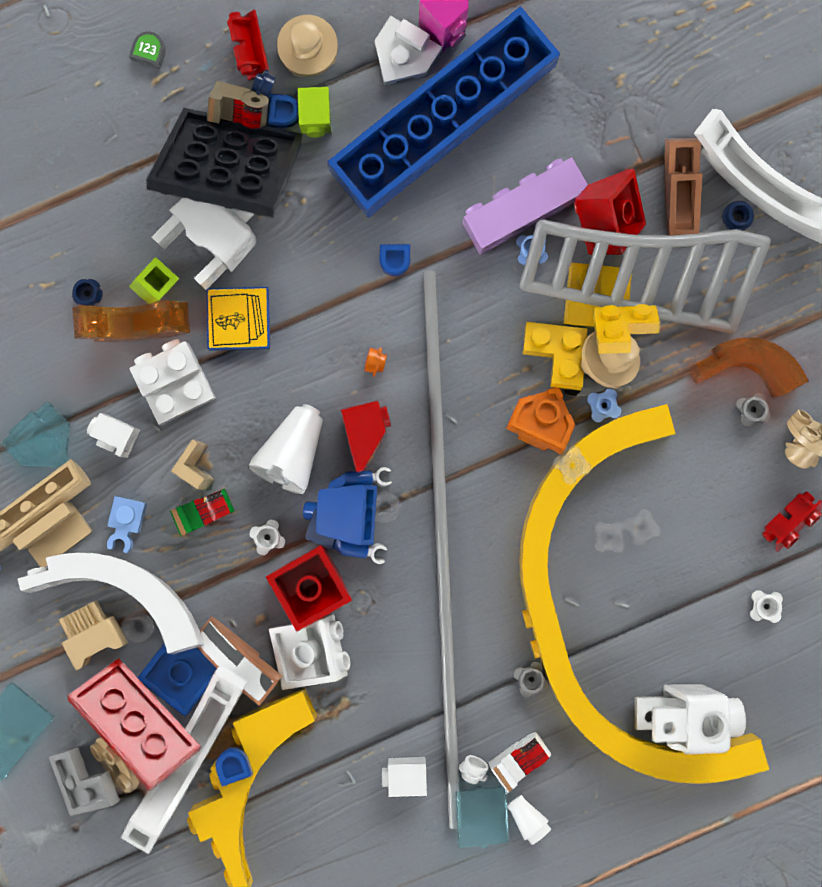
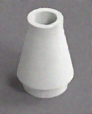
(529, 820)

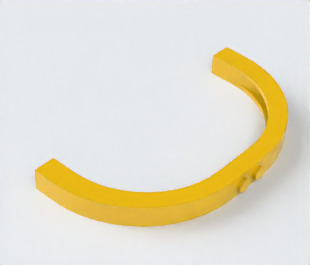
(653, 759)

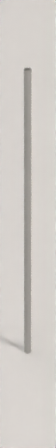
(442, 551)

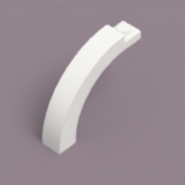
(758, 180)
(163, 604)
(204, 726)

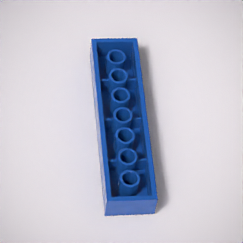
(444, 112)

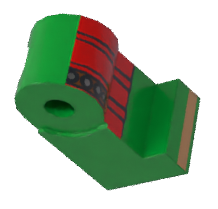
(202, 512)

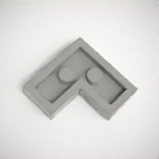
(79, 790)

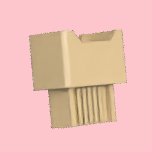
(89, 633)

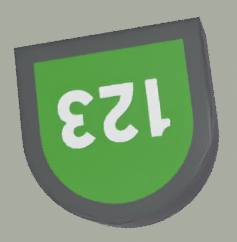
(148, 49)

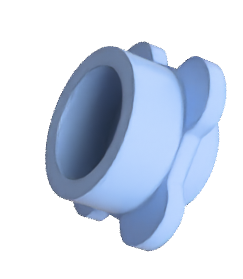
(524, 244)
(596, 400)

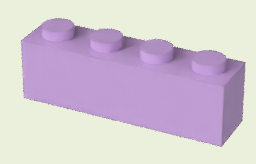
(525, 205)

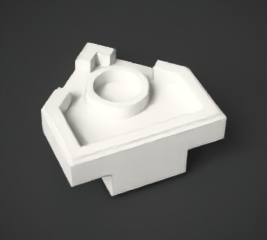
(404, 51)

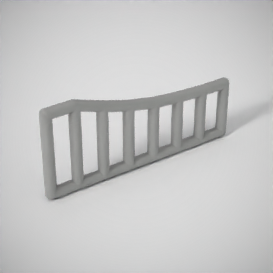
(634, 243)

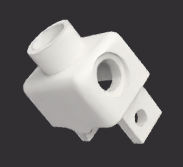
(211, 227)
(693, 729)

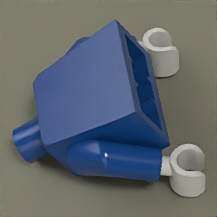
(348, 513)

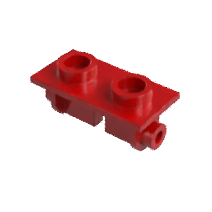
(250, 53)
(802, 513)

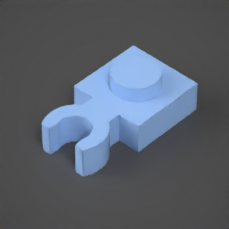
(126, 517)

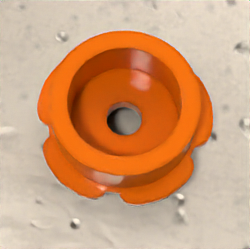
(375, 361)

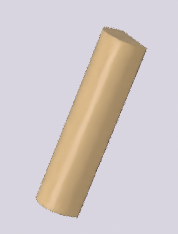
(40, 500)

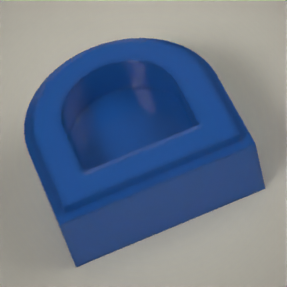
(282, 111)
(395, 258)
(233, 766)

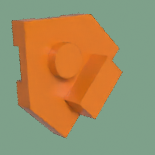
(543, 421)

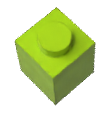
(314, 111)
(153, 281)

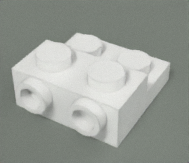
(172, 381)
(310, 654)

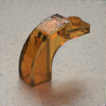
(132, 323)
(768, 360)

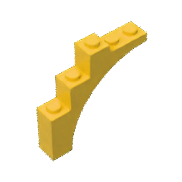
(223, 813)

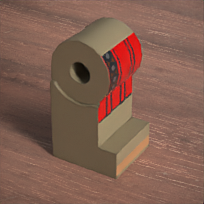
(237, 105)

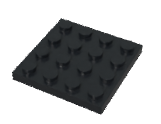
(225, 163)

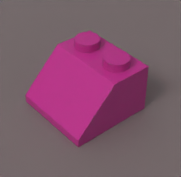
(444, 21)

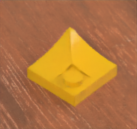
(580, 313)

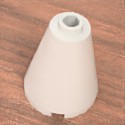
(290, 450)

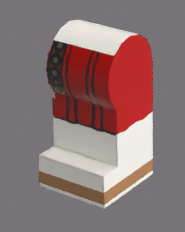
(519, 760)

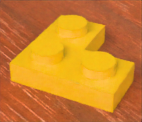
(616, 324)
(561, 344)

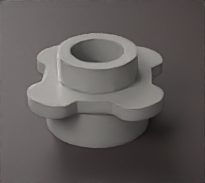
(761, 414)
(539, 683)

